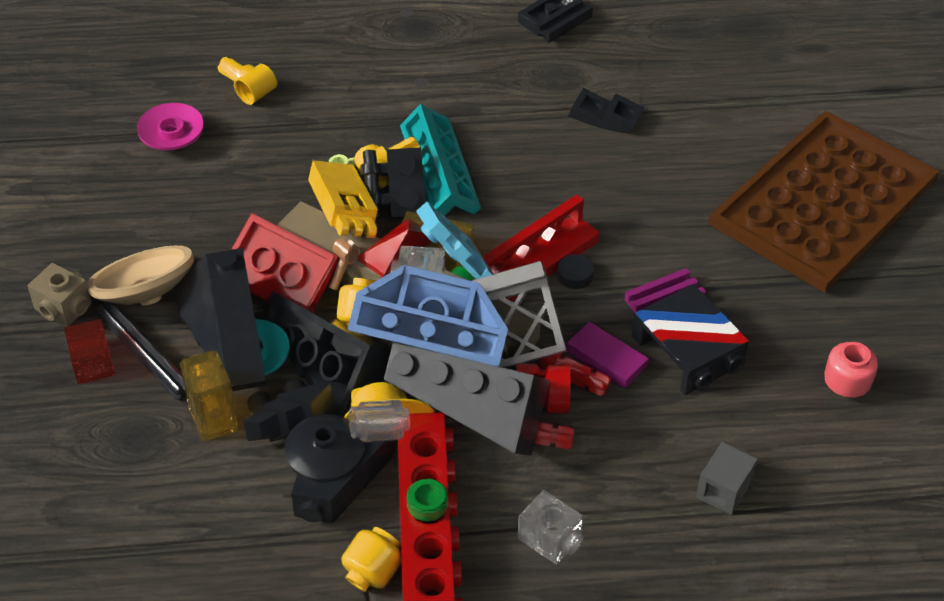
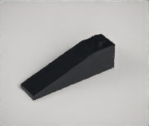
(220, 313)
(327, 350)

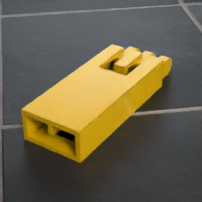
(359, 210)

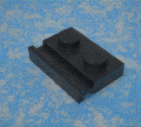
(554, 17)

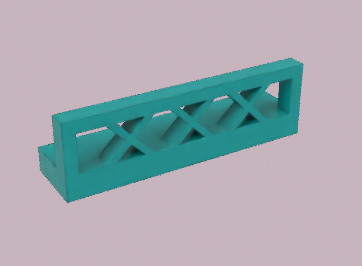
(442, 161)

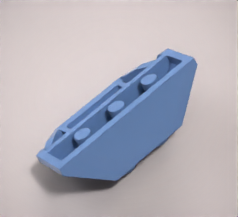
(431, 314)

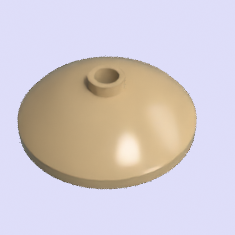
(141, 276)

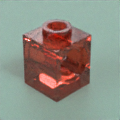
(89, 351)

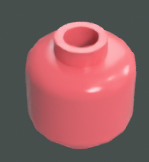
(851, 369)

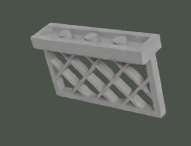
(518, 283)

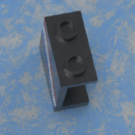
(693, 336)

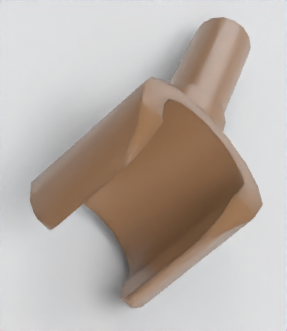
(348, 254)

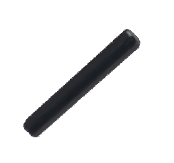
(143, 349)

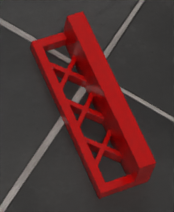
(559, 240)

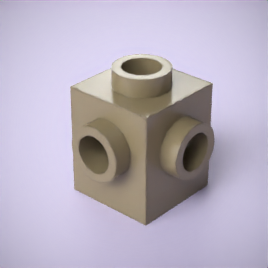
(59, 294)

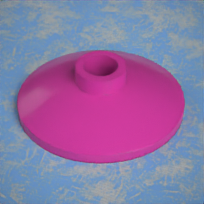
(170, 126)

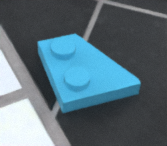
(455, 241)

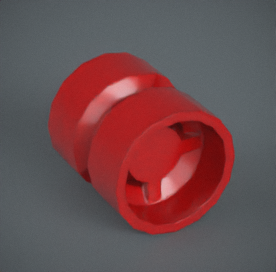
(558, 392)

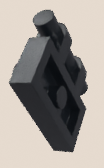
(404, 177)

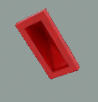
(381, 254)

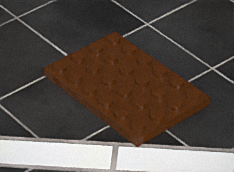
(823, 200)

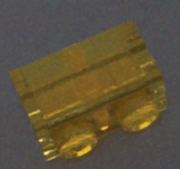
(209, 395)

